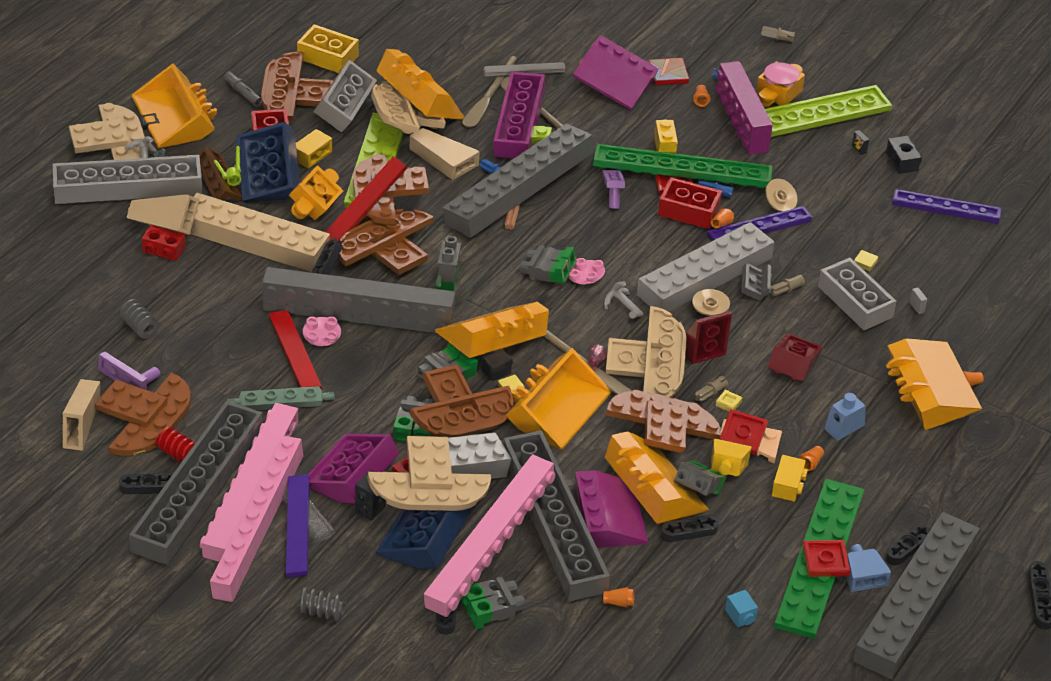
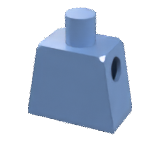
(845, 417)
(866, 569)

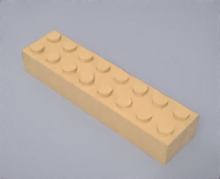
(258, 233)

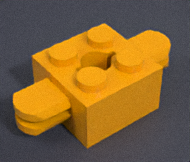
(779, 93)
(315, 193)

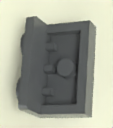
(756, 281)

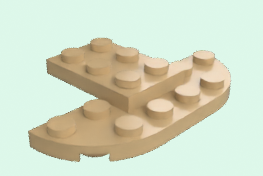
(399, 112)
(114, 132)
(657, 359)
(429, 480)

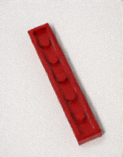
(367, 198)
(294, 349)

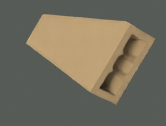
(443, 153)
(167, 212)
(80, 414)

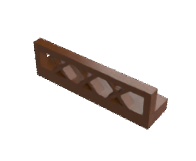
(216, 184)

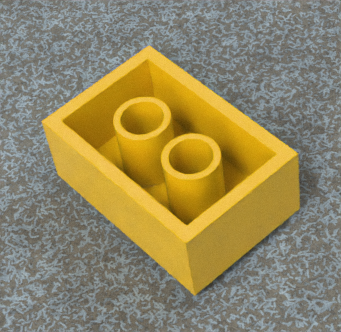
(328, 48)

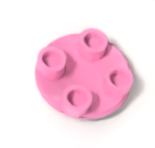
(781, 74)
(587, 271)
(321, 330)

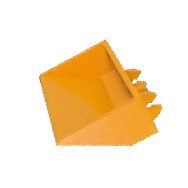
(417, 85)
(177, 107)
(497, 329)
(931, 381)
(558, 399)
(651, 478)

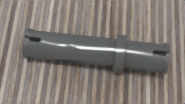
(239, 85)

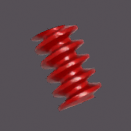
(174, 443)

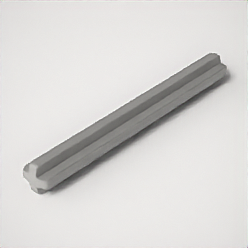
(540, 68)

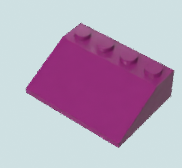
(616, 72)
(349, 462)
(609, 509)

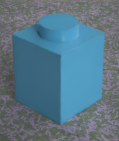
(741, 608)

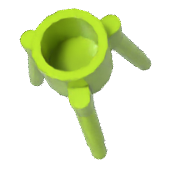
(233, 173)

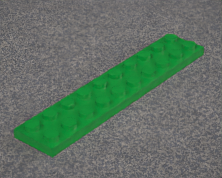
(682, 165)
(808, 596)

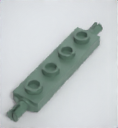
(290, 396)

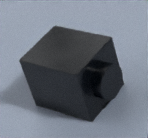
(496, 364)

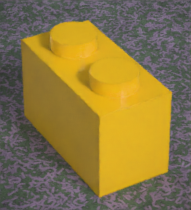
(665, 136)
(313, 148)
(789, 477)

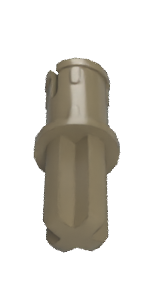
(777, 33)
(787, 285)
(711, 389)

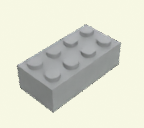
(345, 96)
(857, 293)
(479, 455)

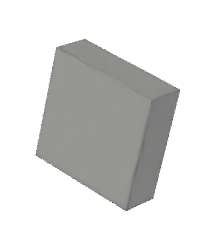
(918, 300)

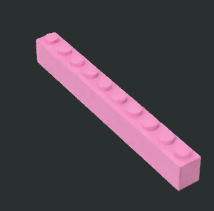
(279, 422)
(256, 519)
(489, 536)

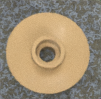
(781, 195)
(710, 302)

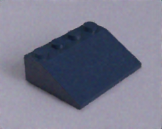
(268, 163)
(422, 536)

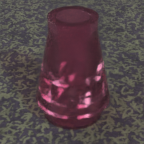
(596, 355)

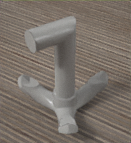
(144, 145)
(619, 292)

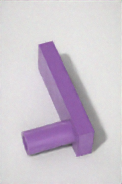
(614, 181)
(119, 371)

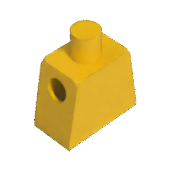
(729, 457)

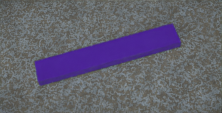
(946, 206)
(768, 223)
(298, 526)

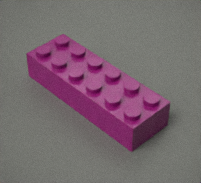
(744, 107)
(519, 114)

